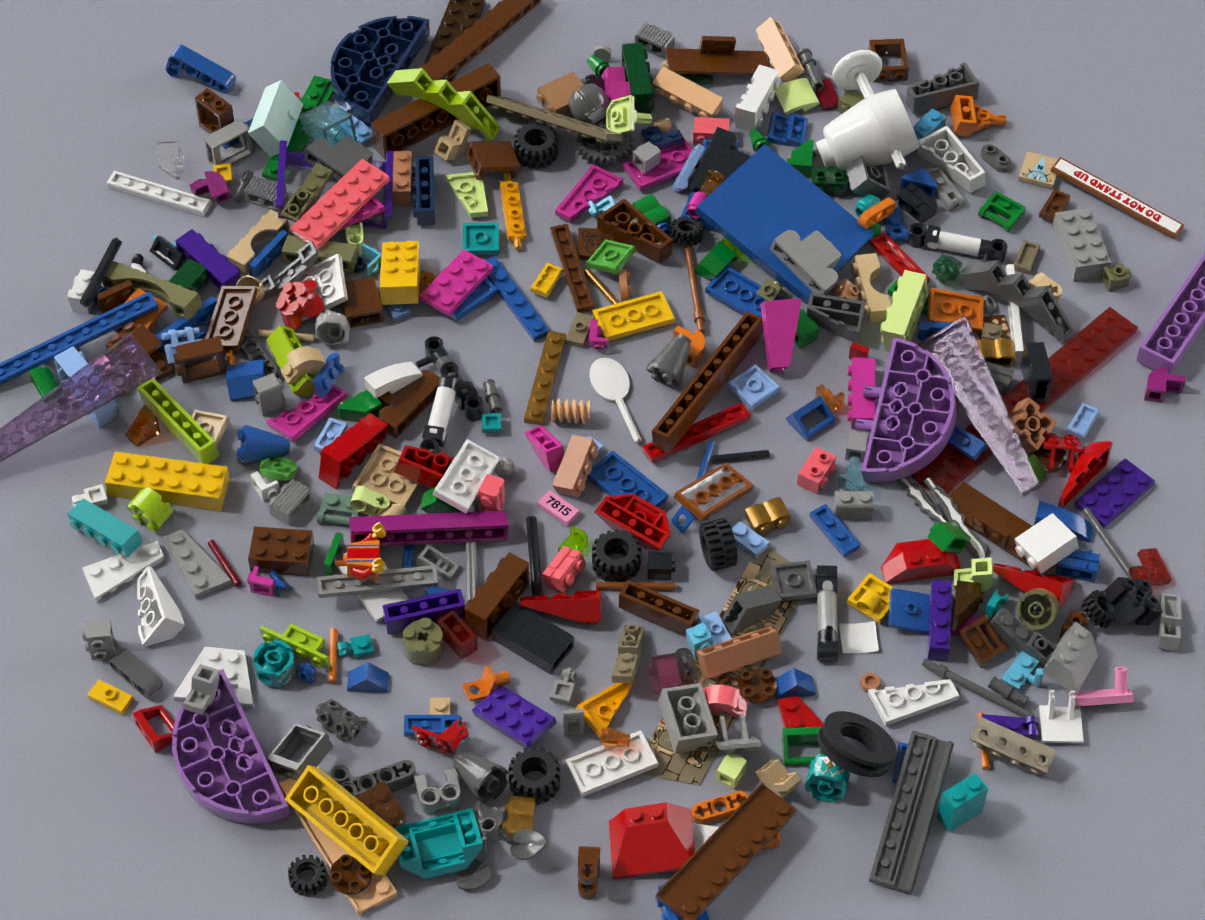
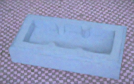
(1082, 421)
(716, 627)

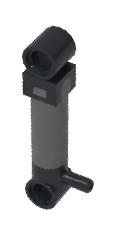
(465, 398)

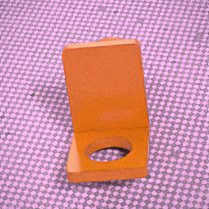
(486, 683)

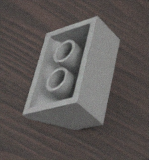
(1072, 658)
(687, 717)

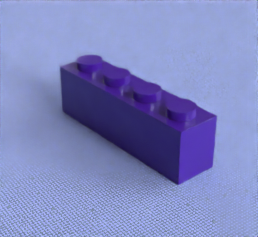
(219, 269)
(403, 613)
(939, 620)

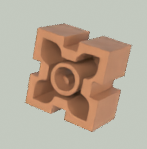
(1031, 424)

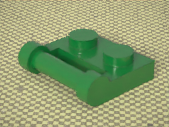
(1003, 206)

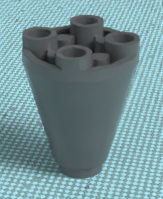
(671, 361)

